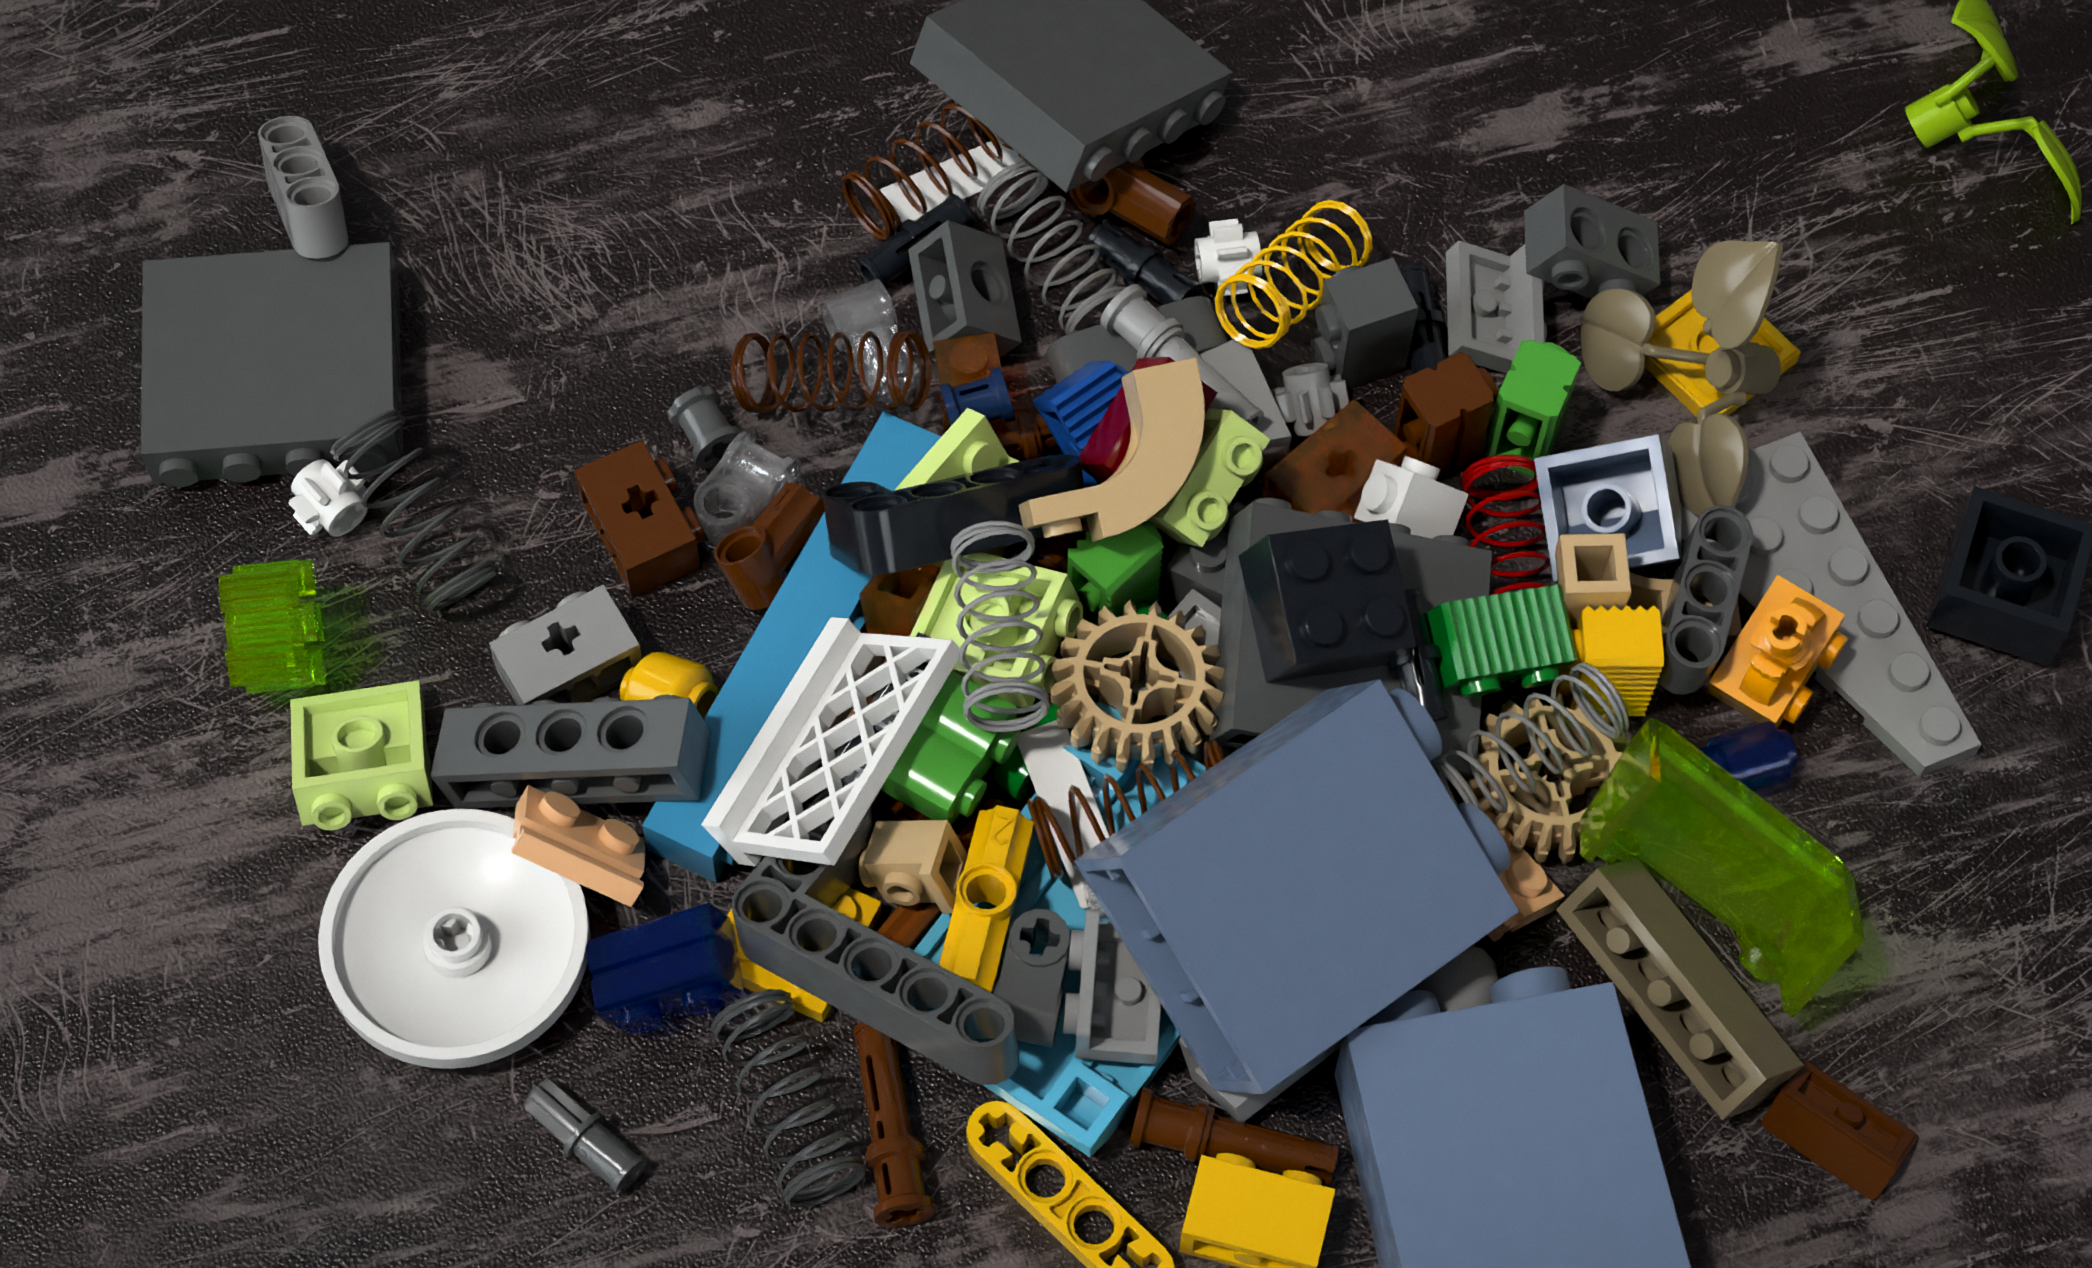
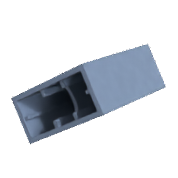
(1302, 884)
(1507, 1132)

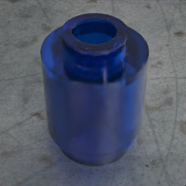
(1755, 755)

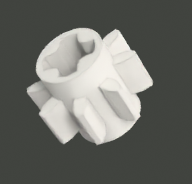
(1225, 253)
(327, 498)

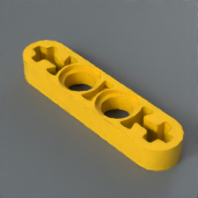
(1075, 1198)

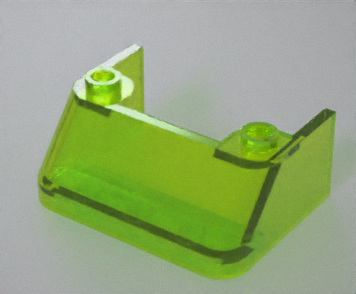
(1731, 855)

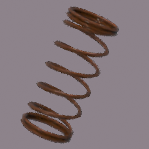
(883, 205)
(741, 391)
(1212, 756)

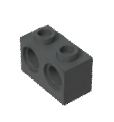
(1590, 244)

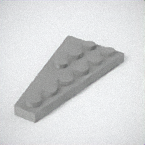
(1813, 543)

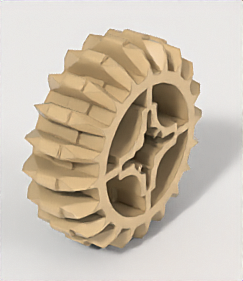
(1090, 670)
(1553, 825)

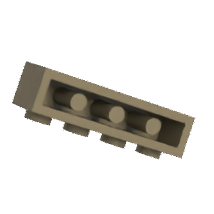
(1679, 988)

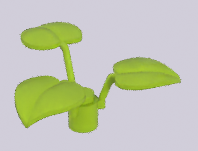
(1953, 106)

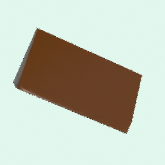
(1839, 1130)

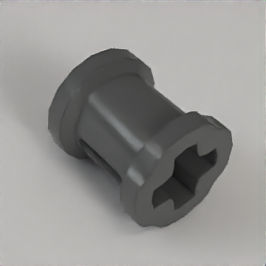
(703, 424)

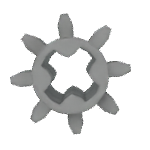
(1310, 397)

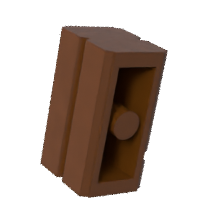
(1446, 413)

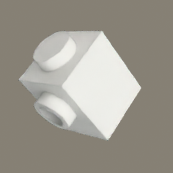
(1411, 498)

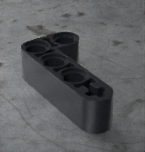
(915, 525)

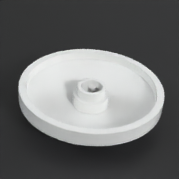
(451, 941)

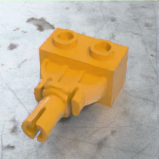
(1778, 654)

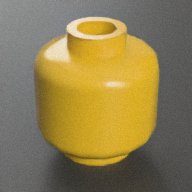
(670, 675)

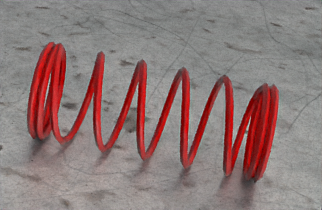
(1479, 468)

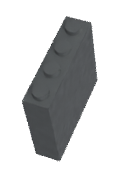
(1072, 79)
(266, 361)
(1439, 567)

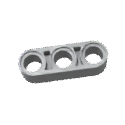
(303, 187)

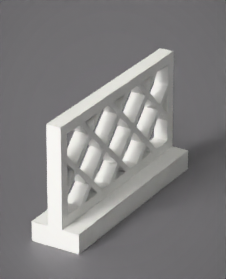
(809, 726)

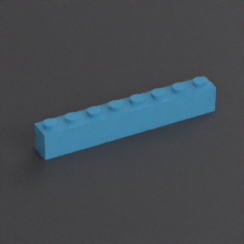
(808, 598)

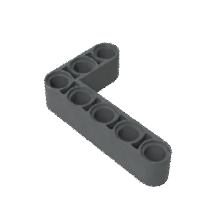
(803, 921)

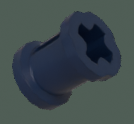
(985, 396)

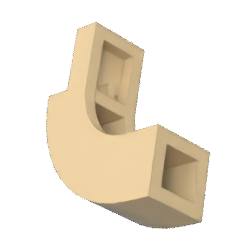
(1165, 439)
(1597, 573)

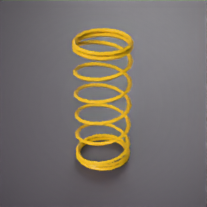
(1281, 303)

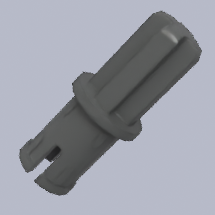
(584, 1135)

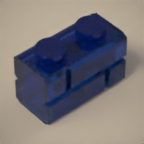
(664, 968)

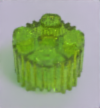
(273, 626)

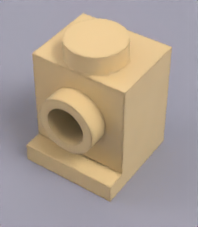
(914, 862)

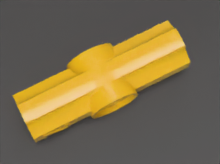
(994, 876)

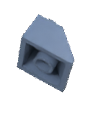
(1614, 490)

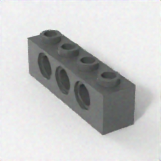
(581, 750)

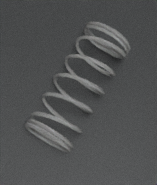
(1039, 186)
(1001, 684)
(1620, 727)

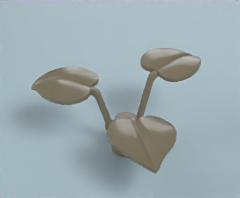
(1733, 293)

